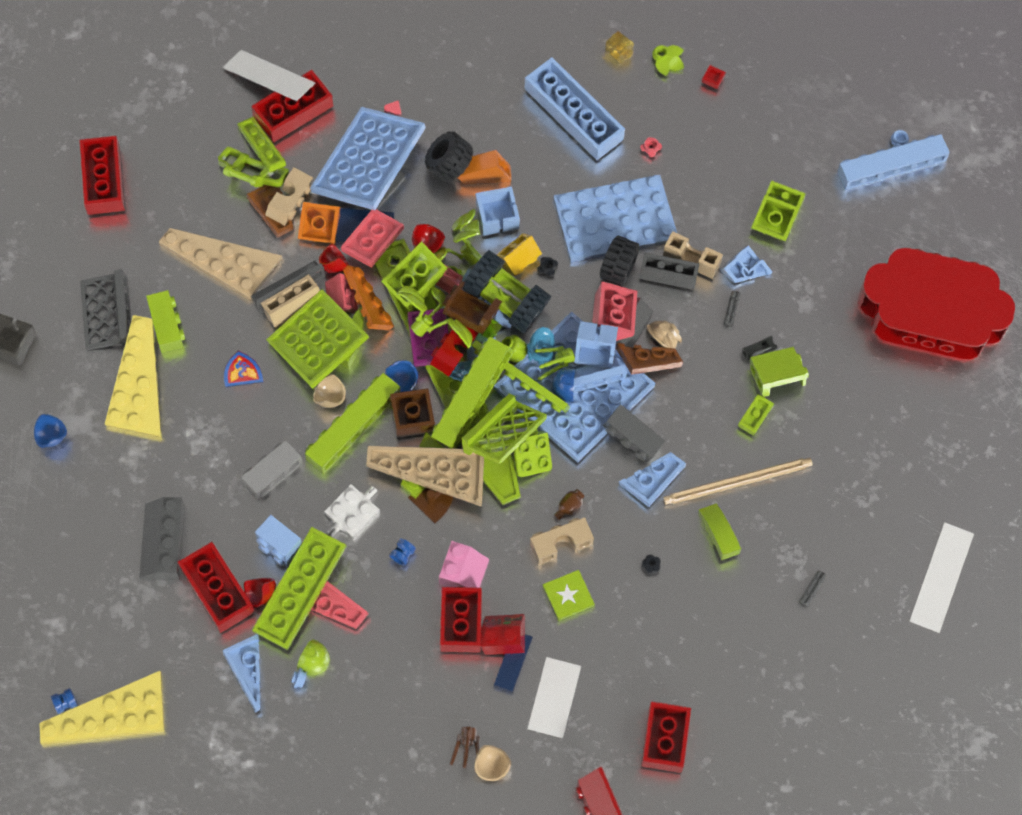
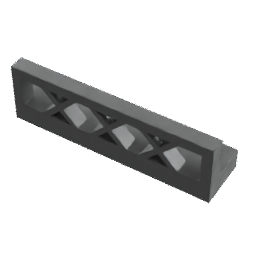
(313, 269)

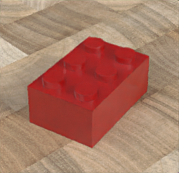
(460, 619)
(666, 737)

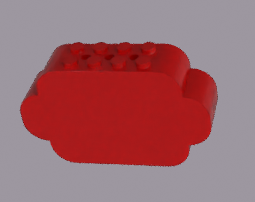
(936, 304)

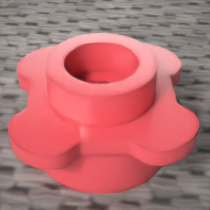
(651, 142)

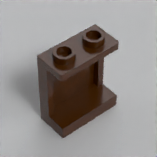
(469, 309)

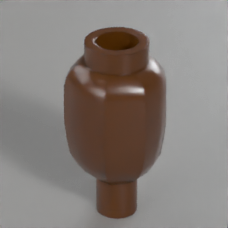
(569, 503)

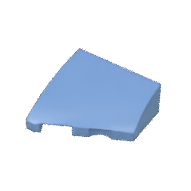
(745, 266)

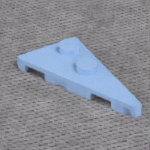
(244, 662)

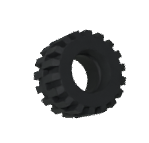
(448, 156)
(619, 260)

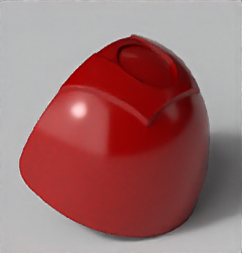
(429, 236)
(333, 259)
(259, 590)

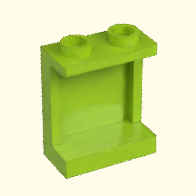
(777, 369)

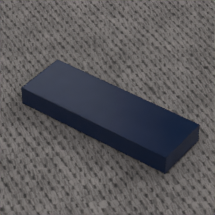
(511, 668)

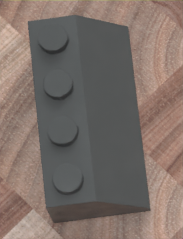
(162, 539)

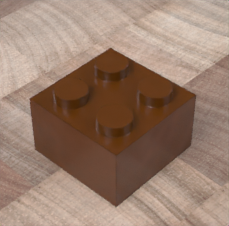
(412, 412)

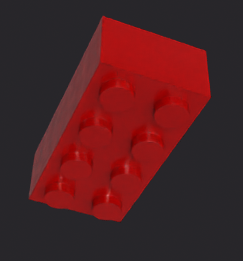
(281, 115)
(102, 175)
(216, 587)

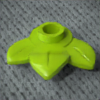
(670, 60)

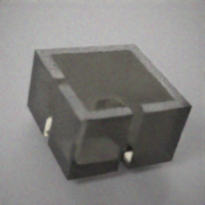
(14, 342)

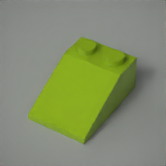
(418, 270)

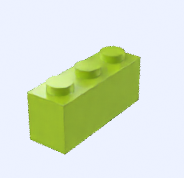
(165, 321)

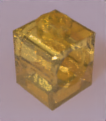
(619, 47)

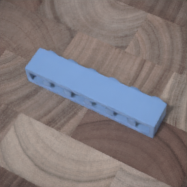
(893, 161)

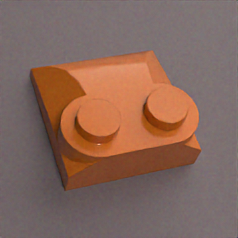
(319, 222)

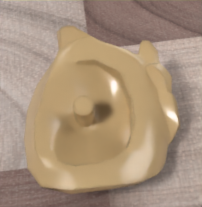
(664, 333)

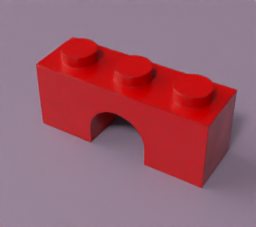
(447, 356)

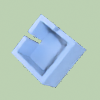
(497, 211)
(596, 345)
(277, 541)

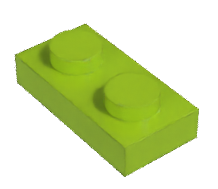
(755, 414)

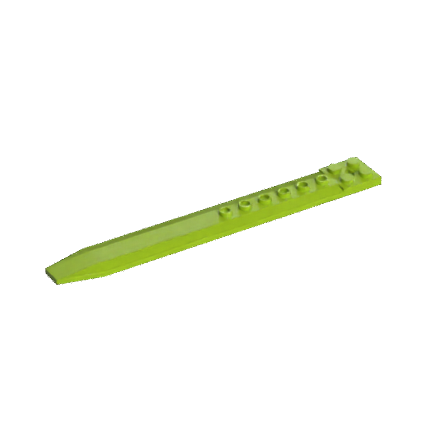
(498, 478)

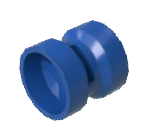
(402, 552)
(68, 698)

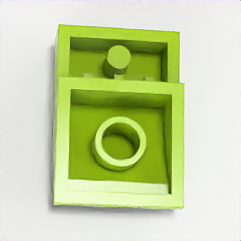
(778, 211)

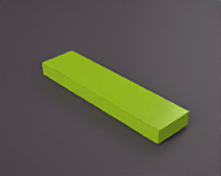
(261, 144)

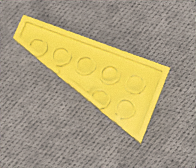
(135, 393)
(122, 712)

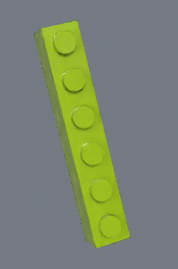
(472, 393)
(352, 423)

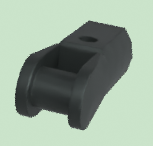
(758, 349)

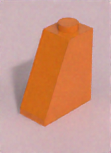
(487, 168)

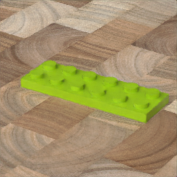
(299, 588)

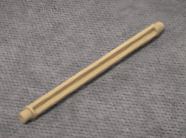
(737, 481)

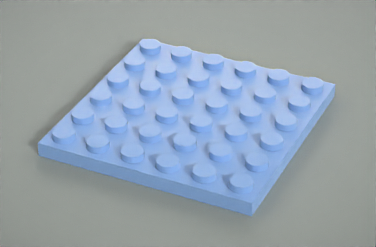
(583, 423)

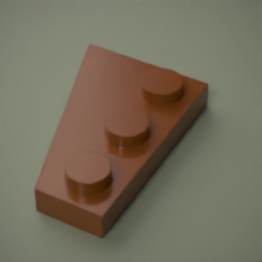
(260, 200)
(648, 360)

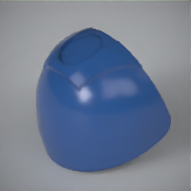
(403, 374)
(563, 384)
(49, 431)

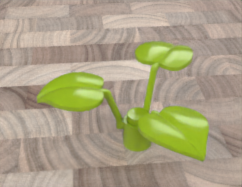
(471, 229)
(424, 323)

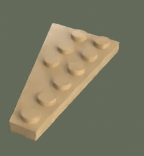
(230, 264)
(434, 468)

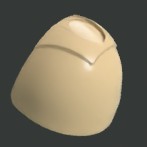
(329, 392)
(491, 763)

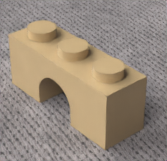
(283, 207)
(679, 248)
(575, 532)

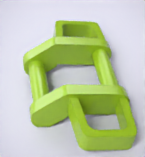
(243, 159)

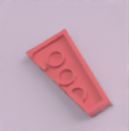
(339, 607)

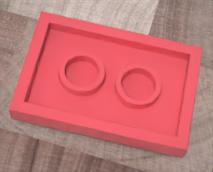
(372, 237)

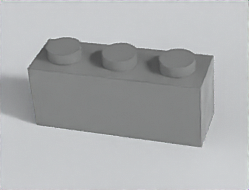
(271, 469)

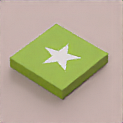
(568, 595)

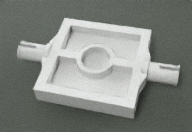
(351, 511)

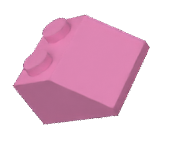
(463, 567)

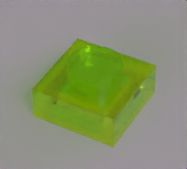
(492, 330)

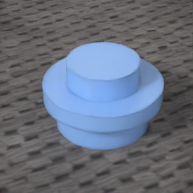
(899, 137)
(298, 678)

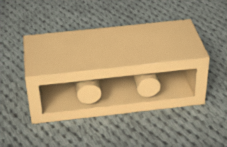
(289, 300)

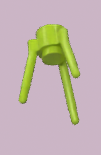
(563, 357)

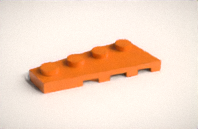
(371, 304)

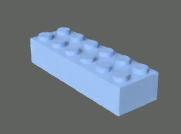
(574, 108)

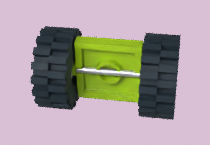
(517, 300)

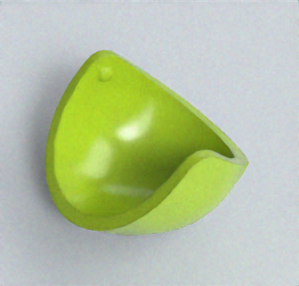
(314, 658)

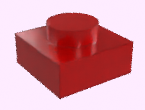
(713, 77)

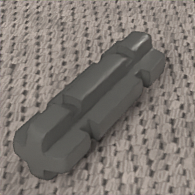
(732, 308)
(812, 588)

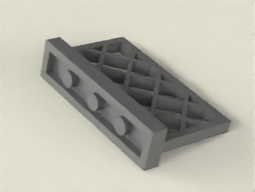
(122, 312)

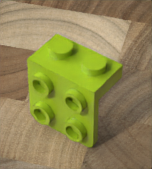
(533, 454)

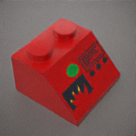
(503, 634)

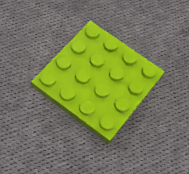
(317, 338)

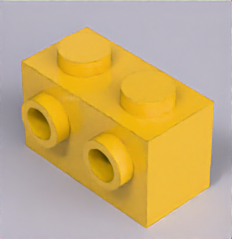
(519, 254)

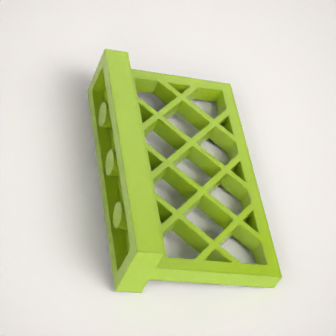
(492, 423)

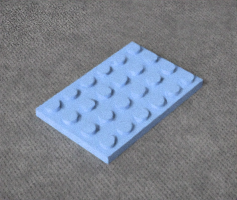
(368, 158)
(627, 209)

